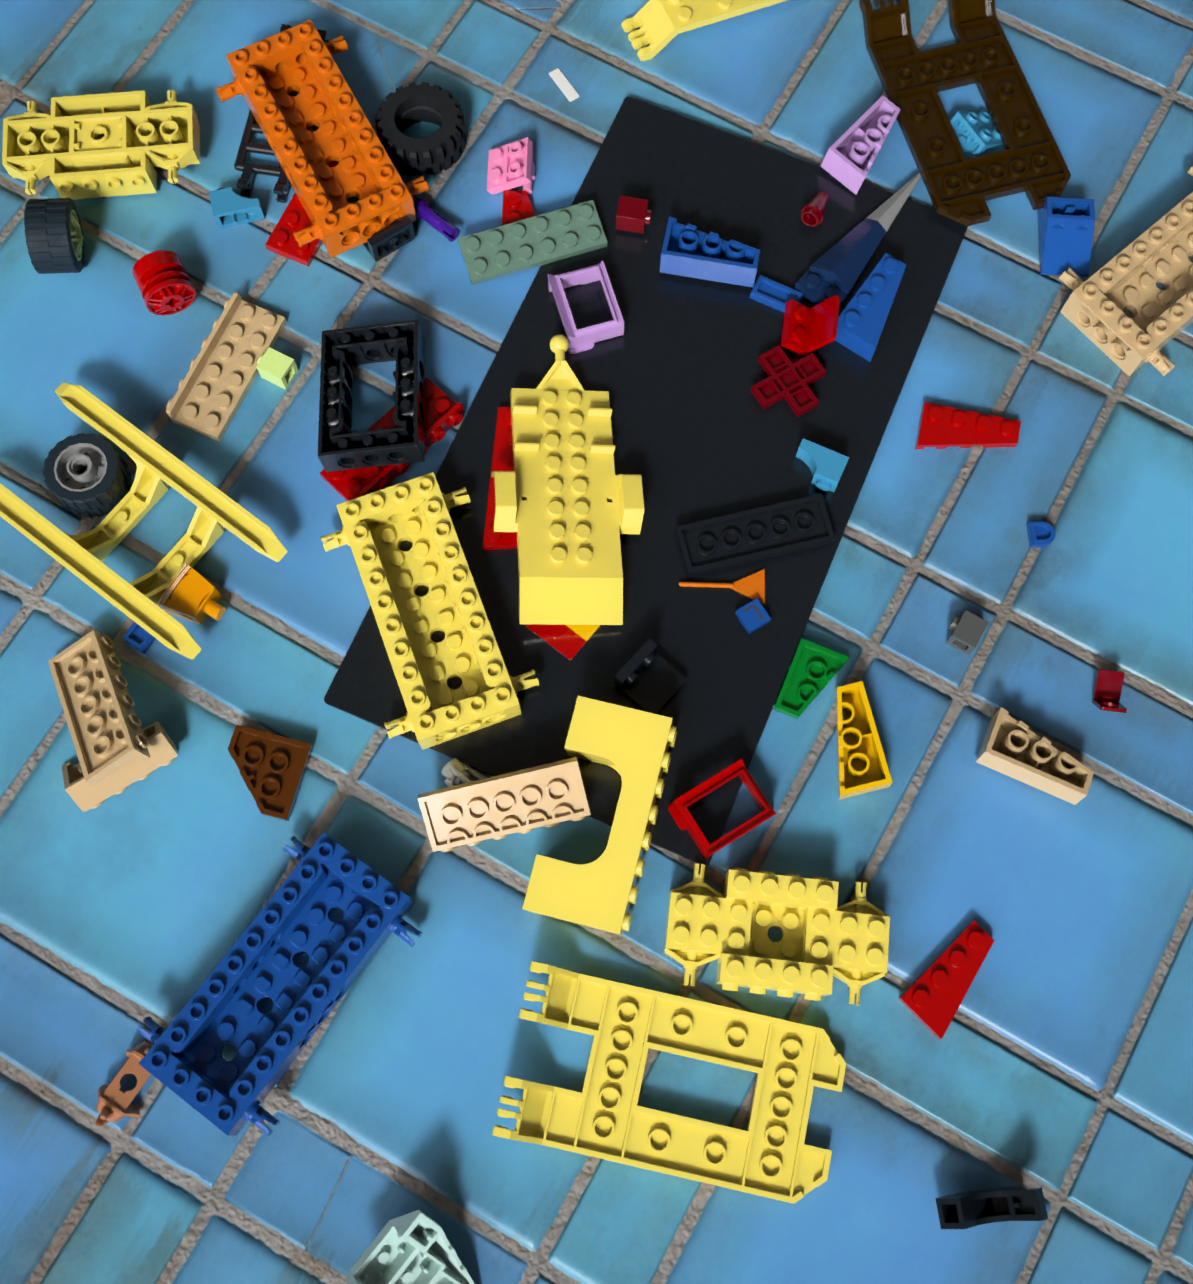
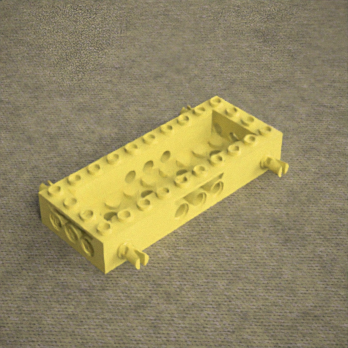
(420, 514)

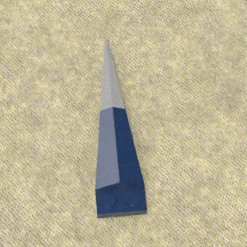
(843, 264)

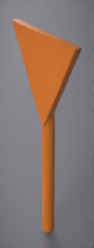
(750, 586)

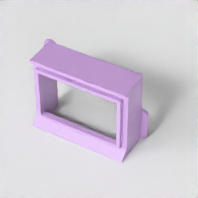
(584, 338)

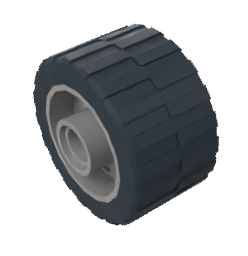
(87, 475)

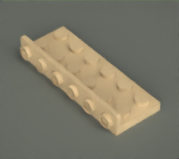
(224, 368)
(97, 706)
(504, 805)

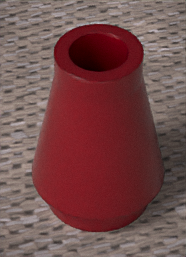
(814, 211)

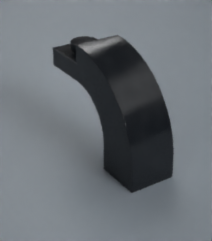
(990, 1206)

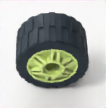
(54, 235)

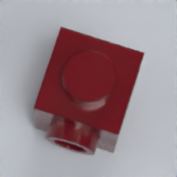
(632, 214)

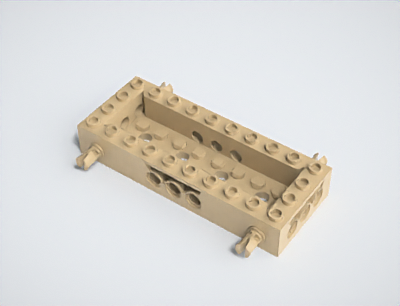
(1130, 285)

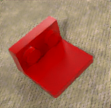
(809, 328)

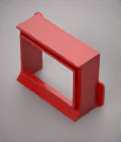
(684, 819)

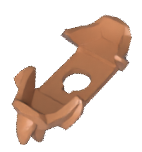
(114, 1103)

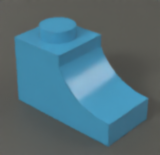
(233, 209)
(824, 464)

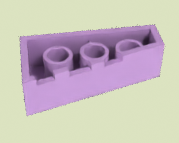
(857, 148)

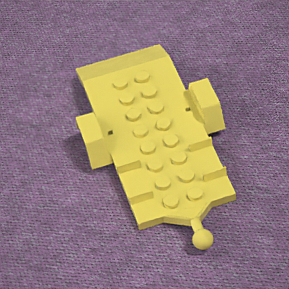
(566, 501)

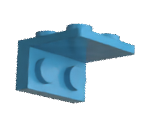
(975, 132)

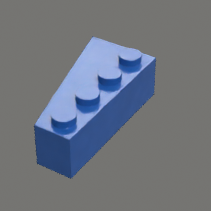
(707, 256)
(867, 312)

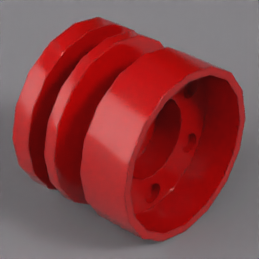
(163, 282)

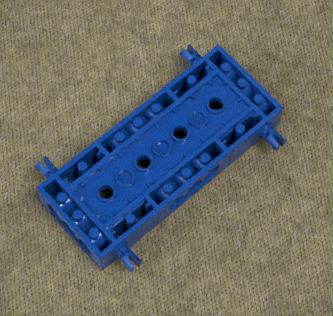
(262, 965)

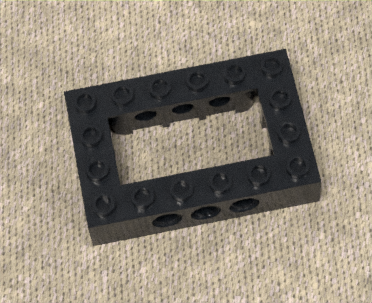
(368, 344)

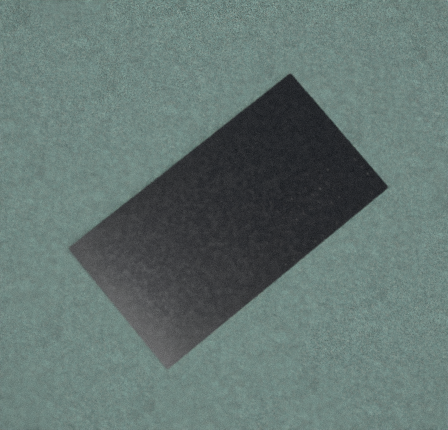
(698, 442)

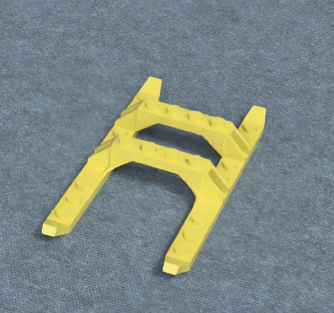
(155, 473)

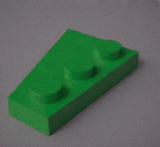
(807, 677)

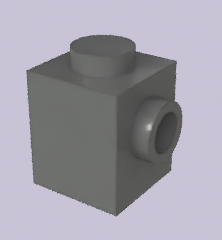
(966, 631)

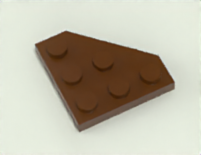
(270, 768)

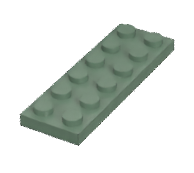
(532, 242)

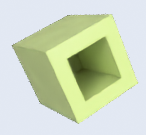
(277, 368)

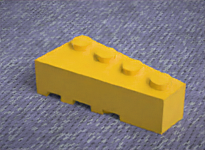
(859, 748)

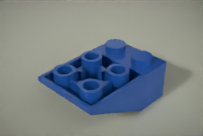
(1066, 235)

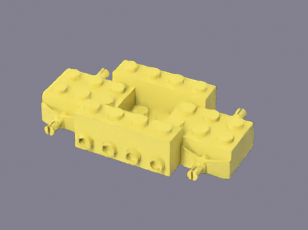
(119, 164)
(814, 943)

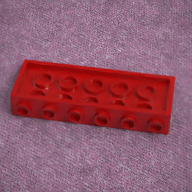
(440, 416)

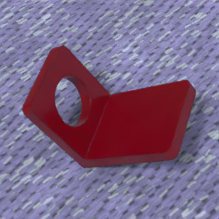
(1108, 690)

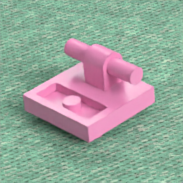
(511, 167)

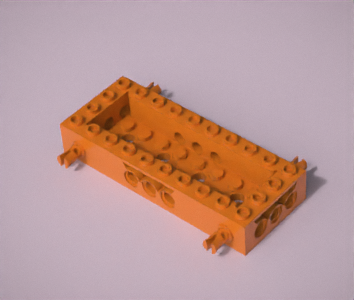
(304, 63)

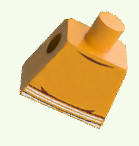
(192, 597)

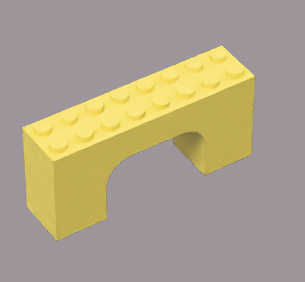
(602, 890)

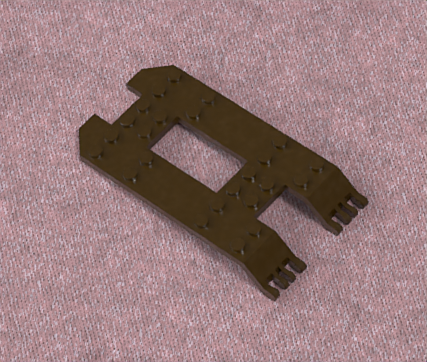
(980, 58)

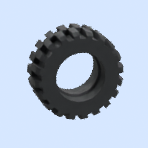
(417, 105)

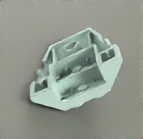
(409, 1252)

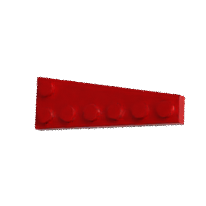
(501, 461)

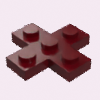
(788, 381)

